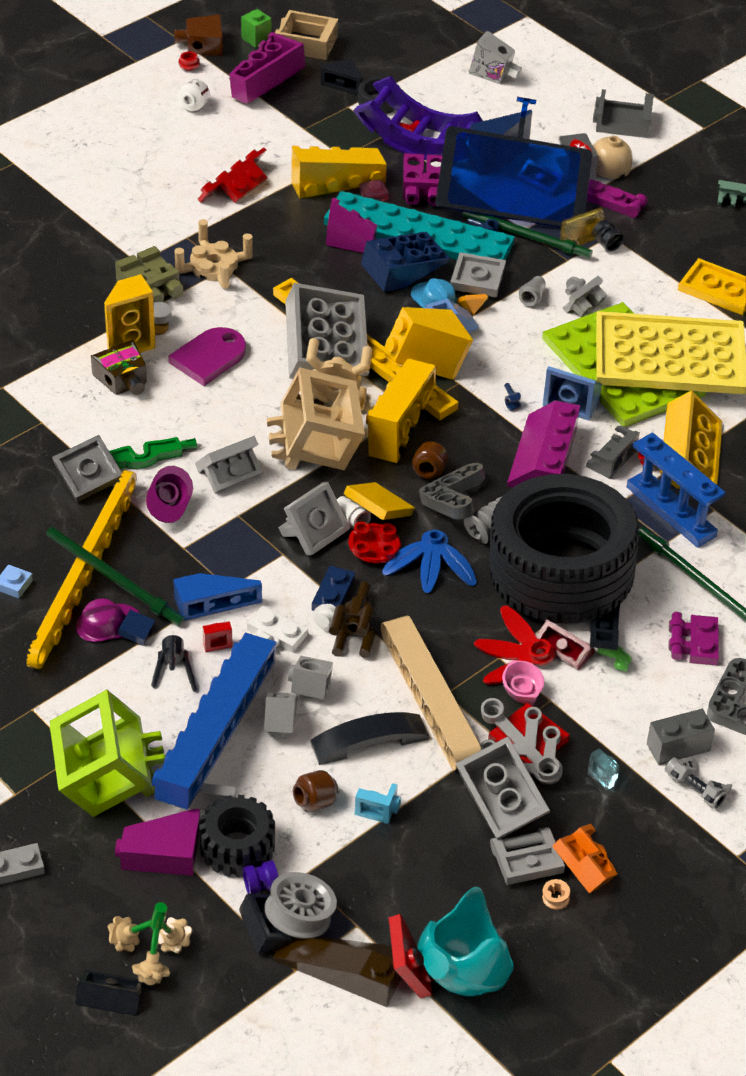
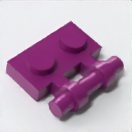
(703, 640)

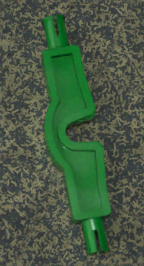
(153, 452)

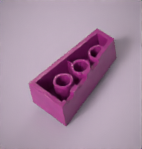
(267, 67)

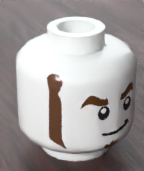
(193, 95)

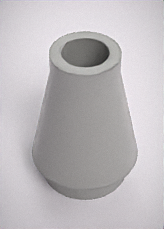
(531, 292)

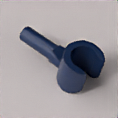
(490, 224)
(511, 400)

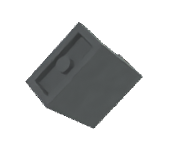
(623, 117)

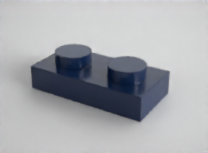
(334, 587)

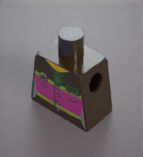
(120, 368)

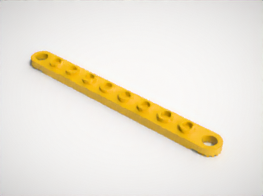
(81, 573)

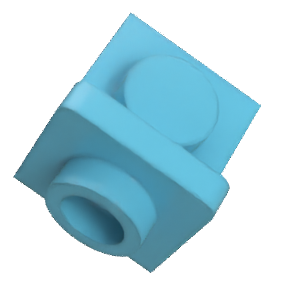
(376, 805)

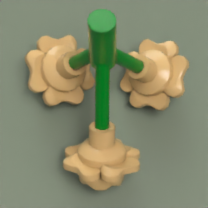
(170, 936)

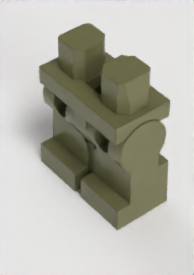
(158, 274)

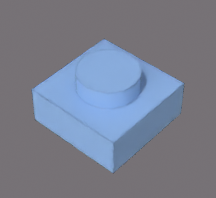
(14, 581)

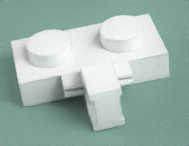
(278, 628)

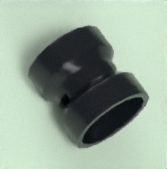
(609, 237)

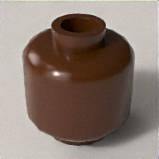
(430, 460)
(315, 790)

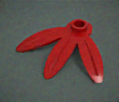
(528, 651)

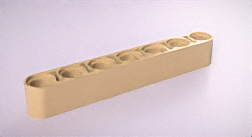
(429, 690)

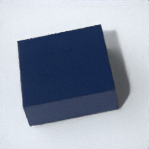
(136, 627)

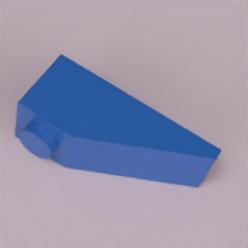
(211, 594)

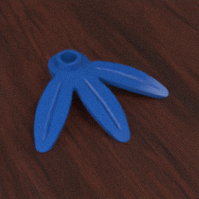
(433, 546)

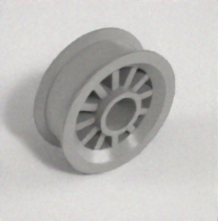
(300, 905)

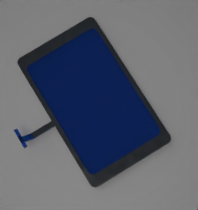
(513, 175)

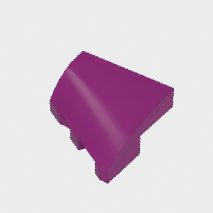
(348, 228)

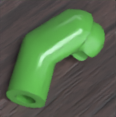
(622, 658)

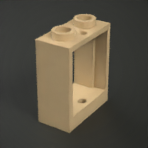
(313, 25)

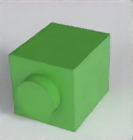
(255, 27)

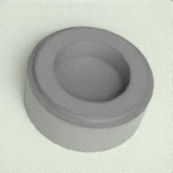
(162, 312)

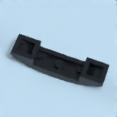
(605, 631)
(368, 731)

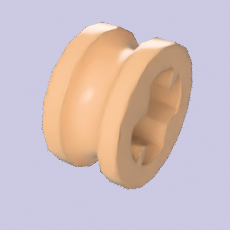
(560, 902)

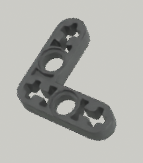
(445, 493)
(734, 708)

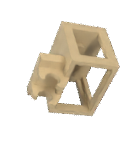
(316, 431)

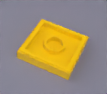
(379, 501)

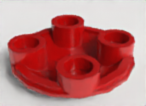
(374, 542)

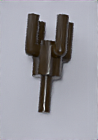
(353, 620)

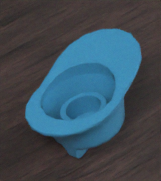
(433, 291)

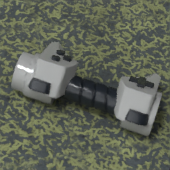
(683, 770)

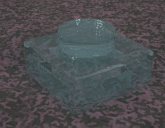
(603, 768)

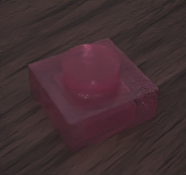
(374, 189)

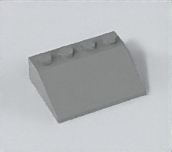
(329, 316)

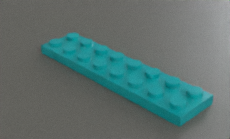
(448, 234)

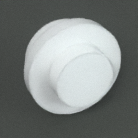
(323, 615)

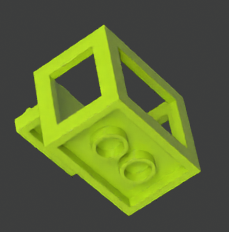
(109, 763)

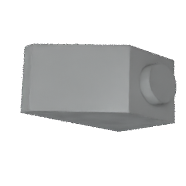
(280, 713)

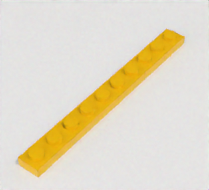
(439, 404)

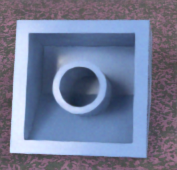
(572, 389)

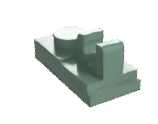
(732, 191)

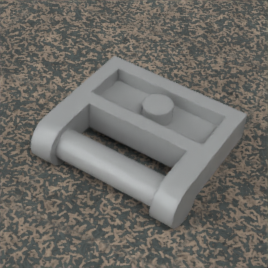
(527, 862)

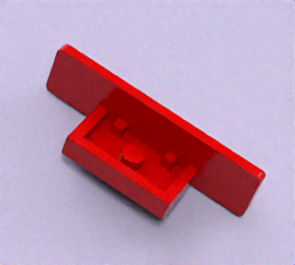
(241, 179)

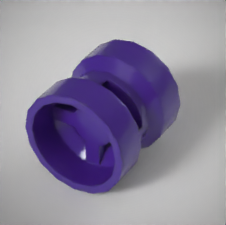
(259, 878)

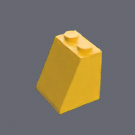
(431, 338)

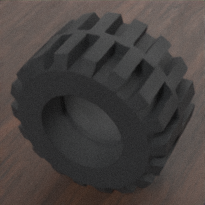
(236, 816)

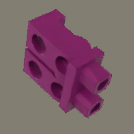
(418, 184)

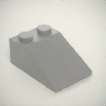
(502, 788)

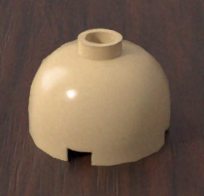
(613, 157)

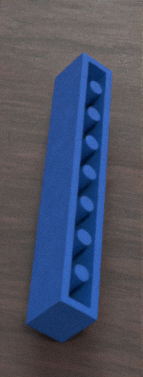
(214, 721)

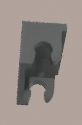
(614, 452)

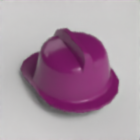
(169, 494)
(102, 620)

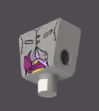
(493, 59)

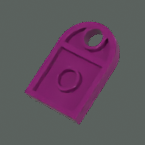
(209, 354)

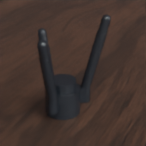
(173, 653)

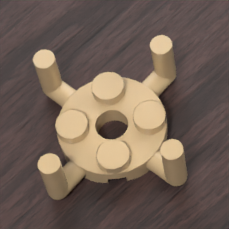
(205, 253)
(339, 368)

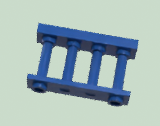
(664, 501)

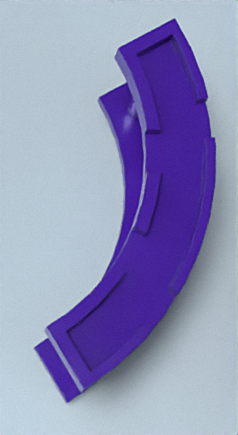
(399, 137)

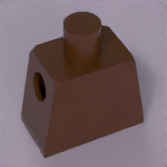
(202, 35)

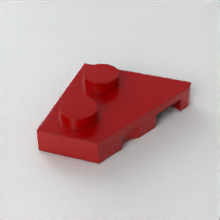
(408, 959)

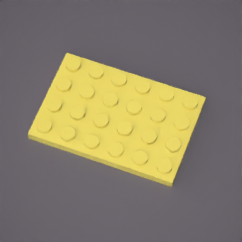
(670, 352)

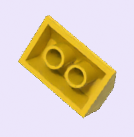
(130, 314)

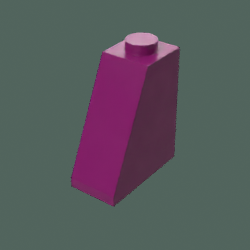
(161, 844)

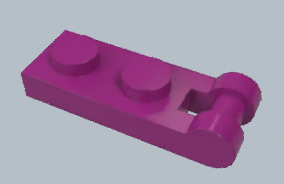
(615, 199)

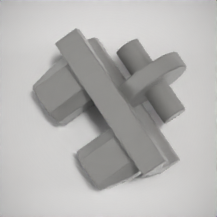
(580, 292)

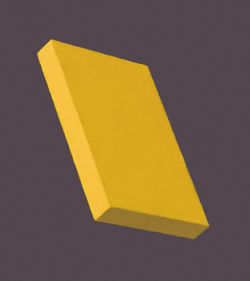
(715, 286)

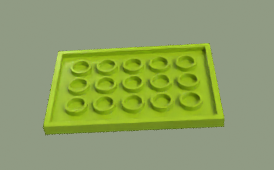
(576, 347)

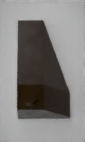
(349, 965)

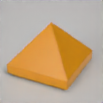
(472, 302)

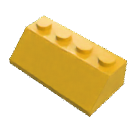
(694, 434)

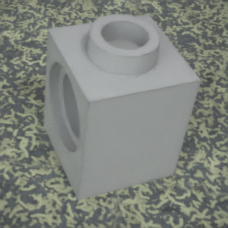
(311, 677)

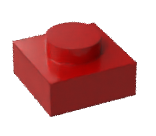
(217, 636)

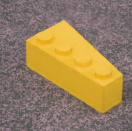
(334, 170)
(399, 409)

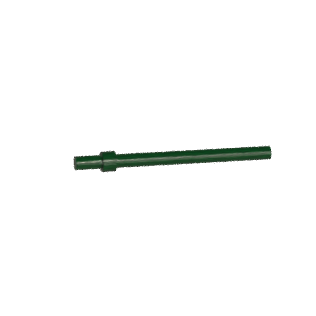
(569, 247)
(662, 547)
(156, 605)

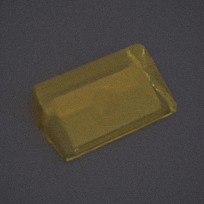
(581, 226)

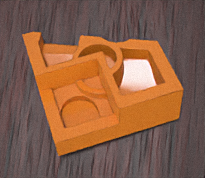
(586, 858)

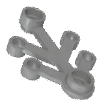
(526, 745)

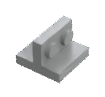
(230, 464)
(315, 519)

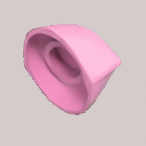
(523, 681)

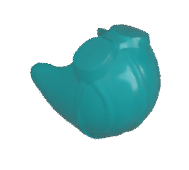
(465, 949)

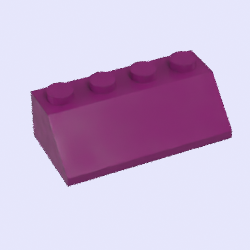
(545, 442)

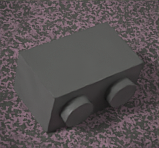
(680, 736)

